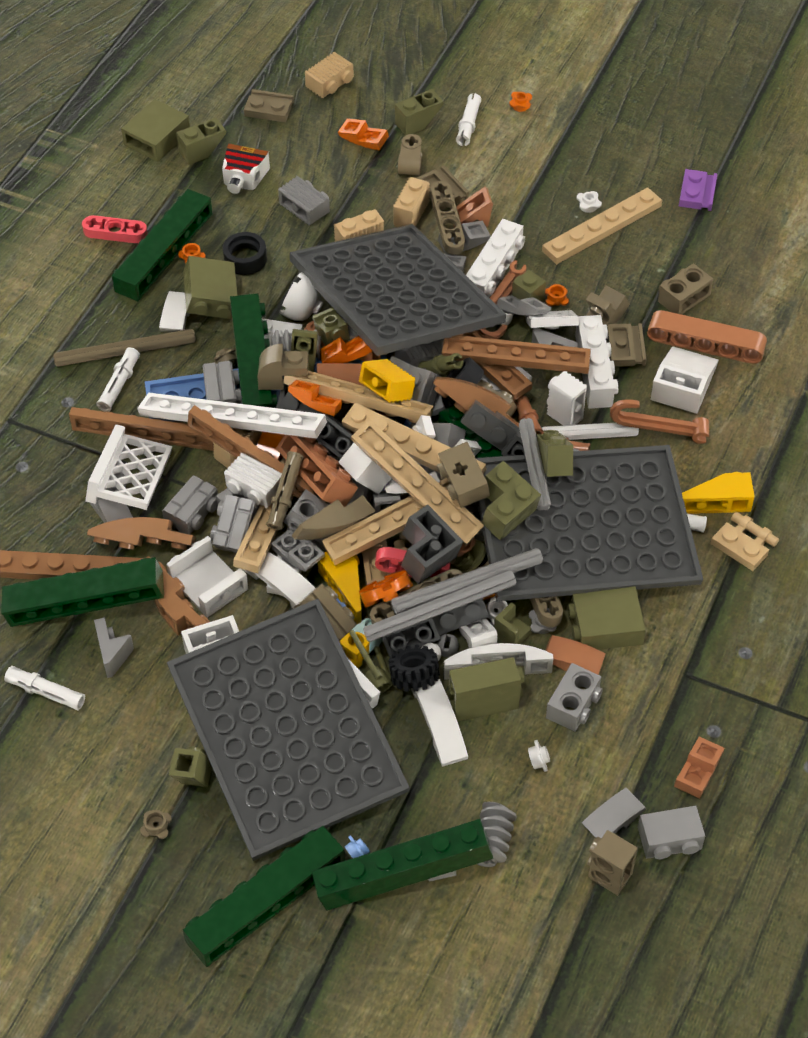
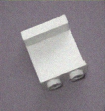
(206, 577)

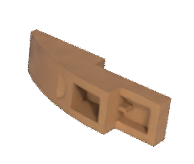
(466, 393)
(131, 532)
(175, 608)

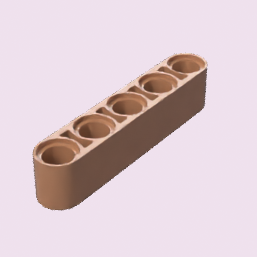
(707, 336)

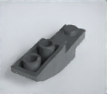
(494, 429)
(332, 436)
(430, 629)

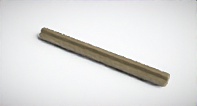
(118, 348)

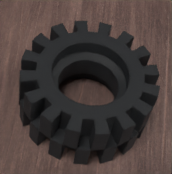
(414, 668)

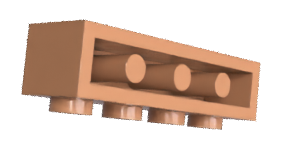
(319, 469)

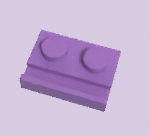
(697, 189)

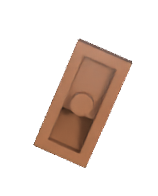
(476, 207)

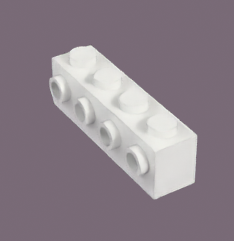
(497, 256)
(599, 380)

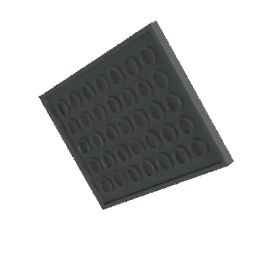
(396, 289)
(605, 527)
(287, 728)

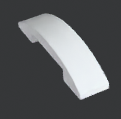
(283, 579)
(534, 659)
(441, 723)

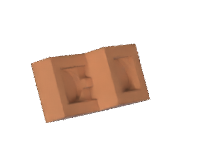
(569, 651)
(699, 767)

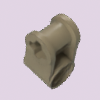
(410, 156)

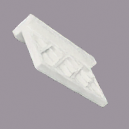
(111, 463)

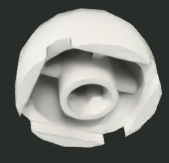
(301, 300)

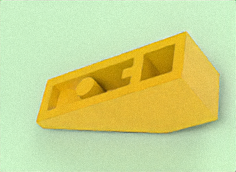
(721, 495)
(344, 581)

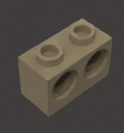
(685, 289)
(611, 861)

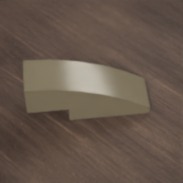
(333, 519)

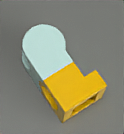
(350, 647)

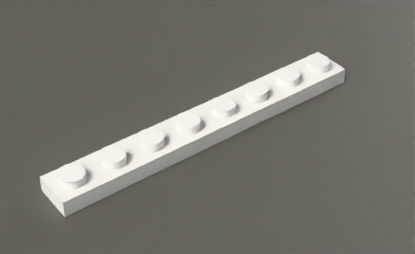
(236, 415)

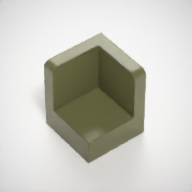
(509, 627)

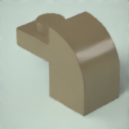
(608, 304)
(276, 364)

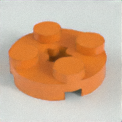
(385, 588)

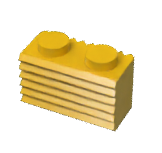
(387, 380)

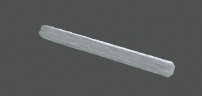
(432, 592)
(439, 606)

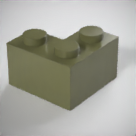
(511, 498)

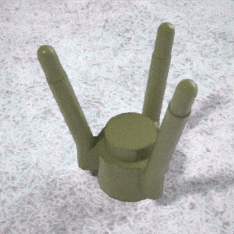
(378, 677)

